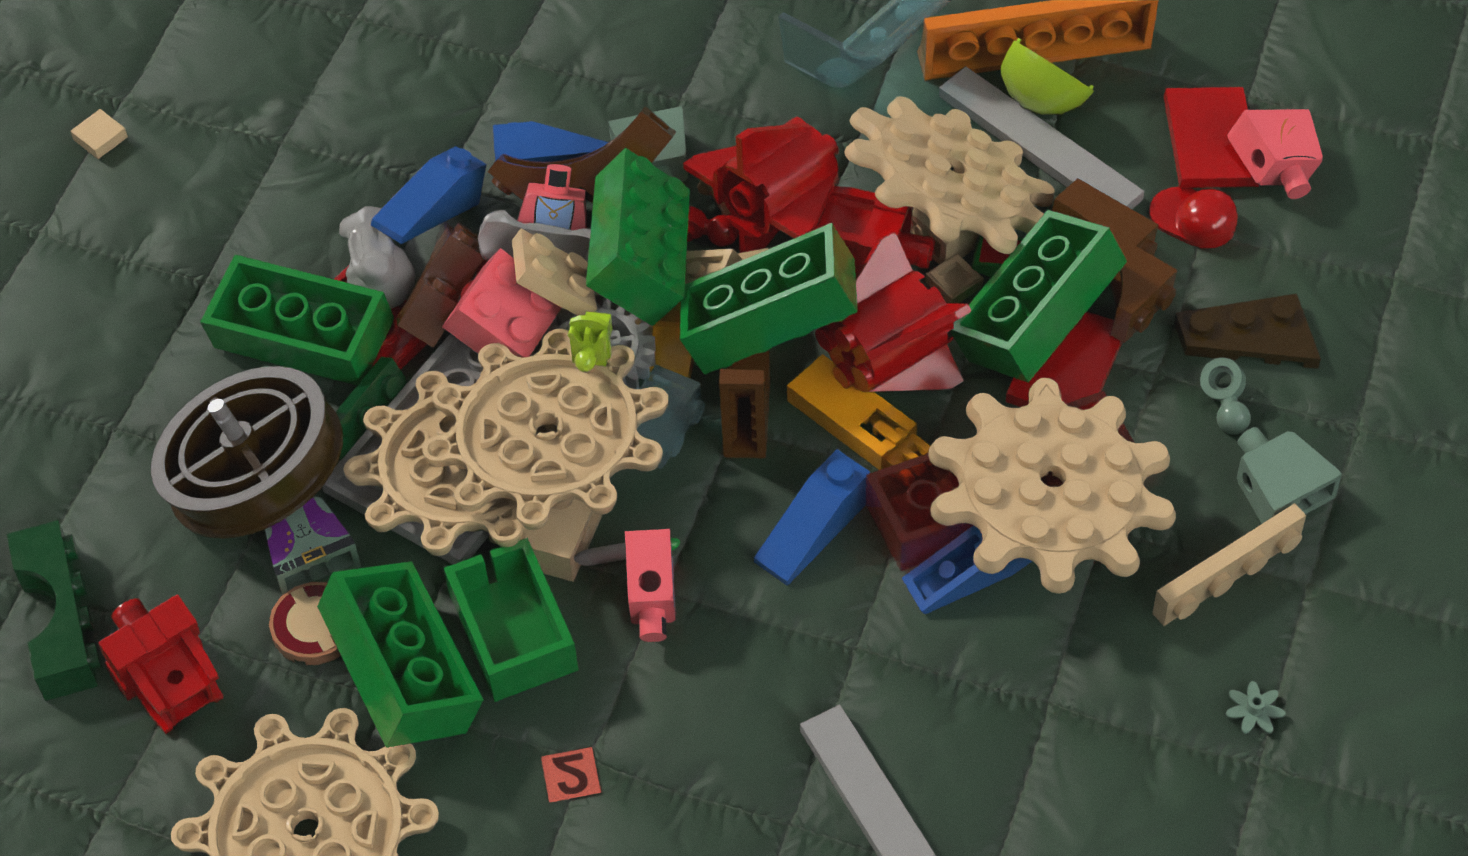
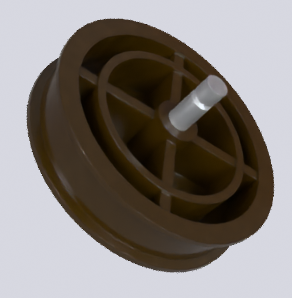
(247, 452)

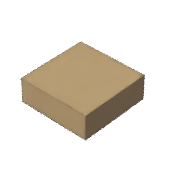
(99, 134)
(955, 279)

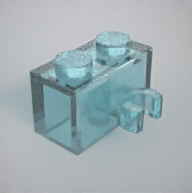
(683, 409)

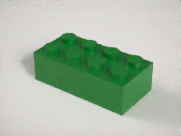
(638, 237)
(1038, 295)
(768, 299)
(298, 320)
(399, 654)

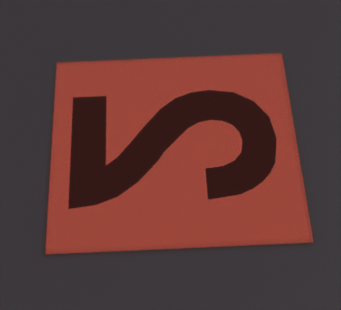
(570, 774)

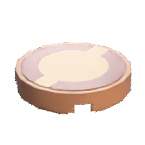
(299, 627)

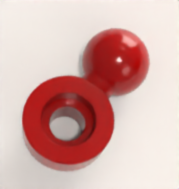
(717, 229)

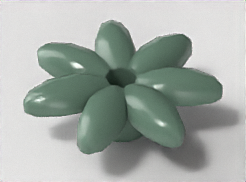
(1255, 708)

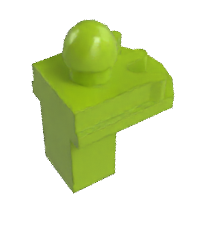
(590, 340)

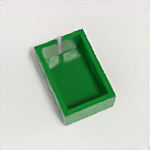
(513, 621)

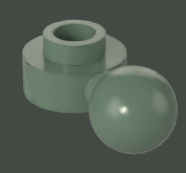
(1233, 415)

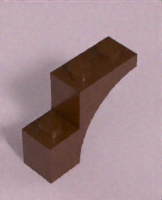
(441, 283)

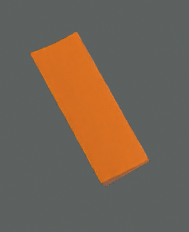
(1049, 28)

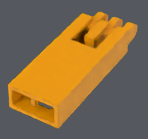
(844, 410)

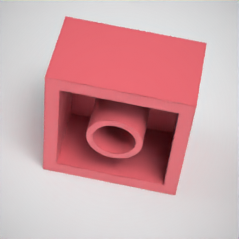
(501, 310)

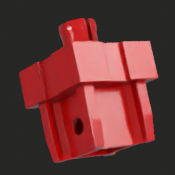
(864, 220)
(160, 660)

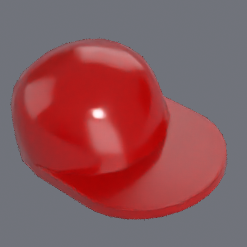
(1195, 217)

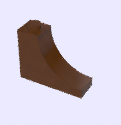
(745, 406)

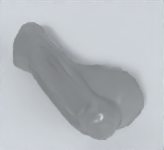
(500, 229)
(376, 259)

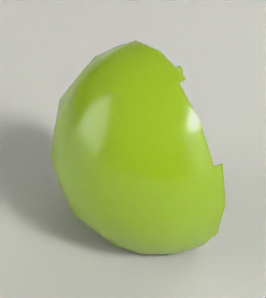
(1039, 83)

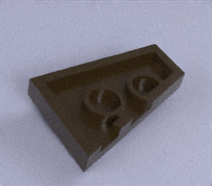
(1255, 328)

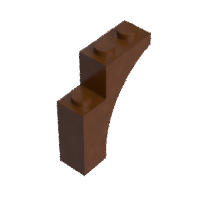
(644, 136)
(1144, 280)

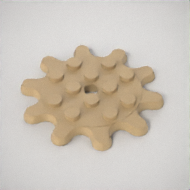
(915, 158)
(516, 396)
(418, 489)
(1051, 525)
(307, 778)

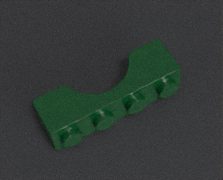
(61, 653)

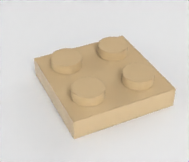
(552, 273)

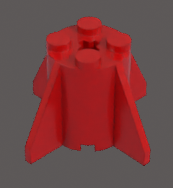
(771, 180)
(899, 328)

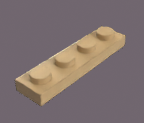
(1220, 570)

